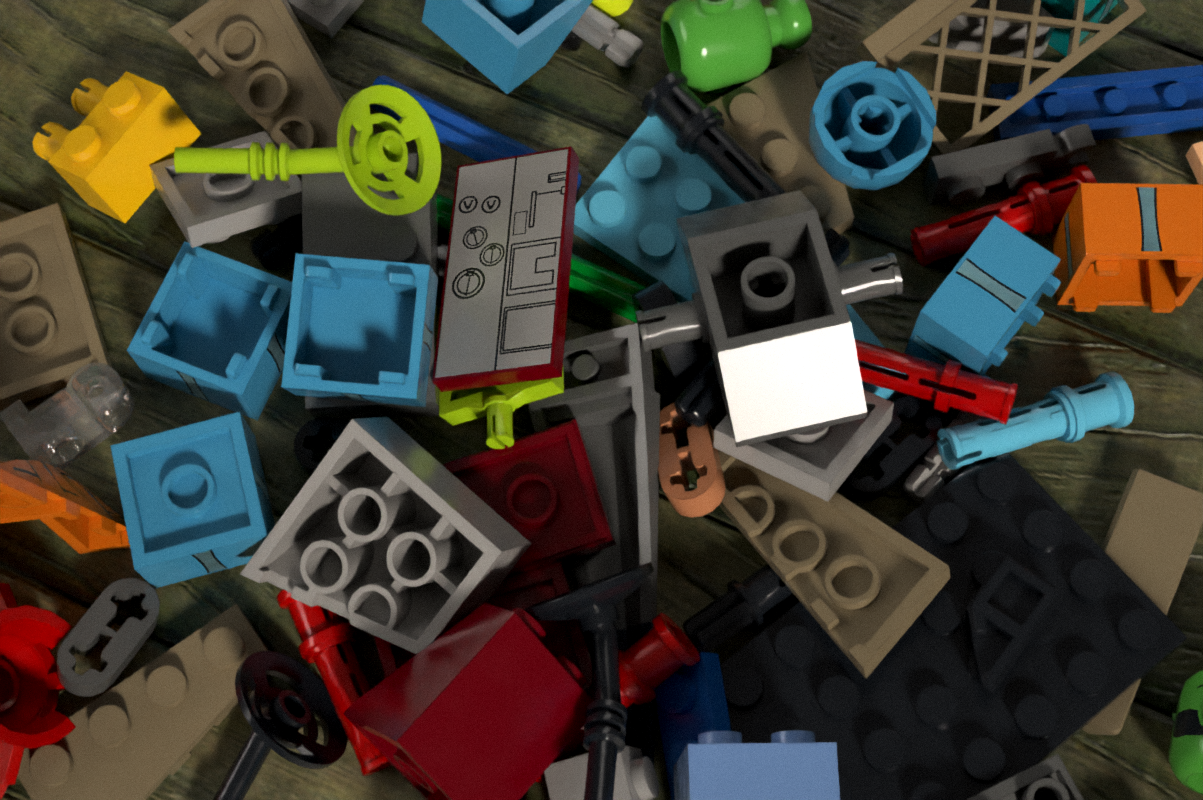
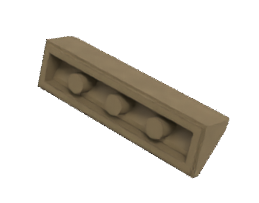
(1152, 546)

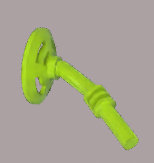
(367, 157)

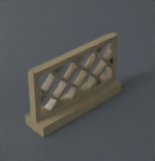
(926, 17)

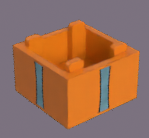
(1130, 246)

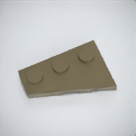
(773, 127)

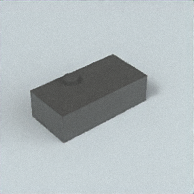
(344, 226)

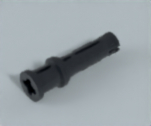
(702, 132)

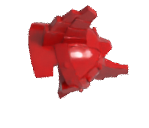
(27, 682)

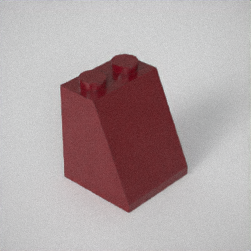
(476, 709)

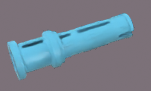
(1060, 415)

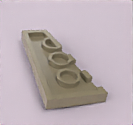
(267, 67)

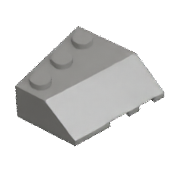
(388, 539)

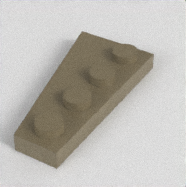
(837, 560)
(147, 721)

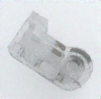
(74, 418)

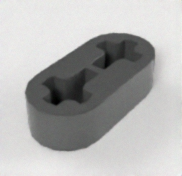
(96, 627)

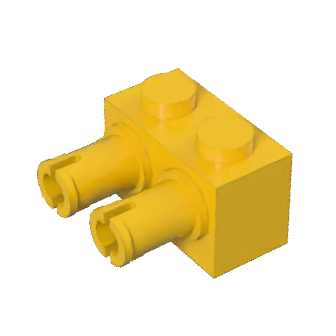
(112, 148)

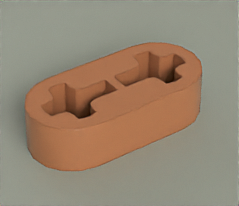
(677, 461)

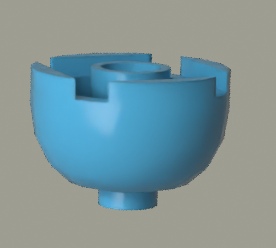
(871, 125)

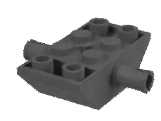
(773, 315)

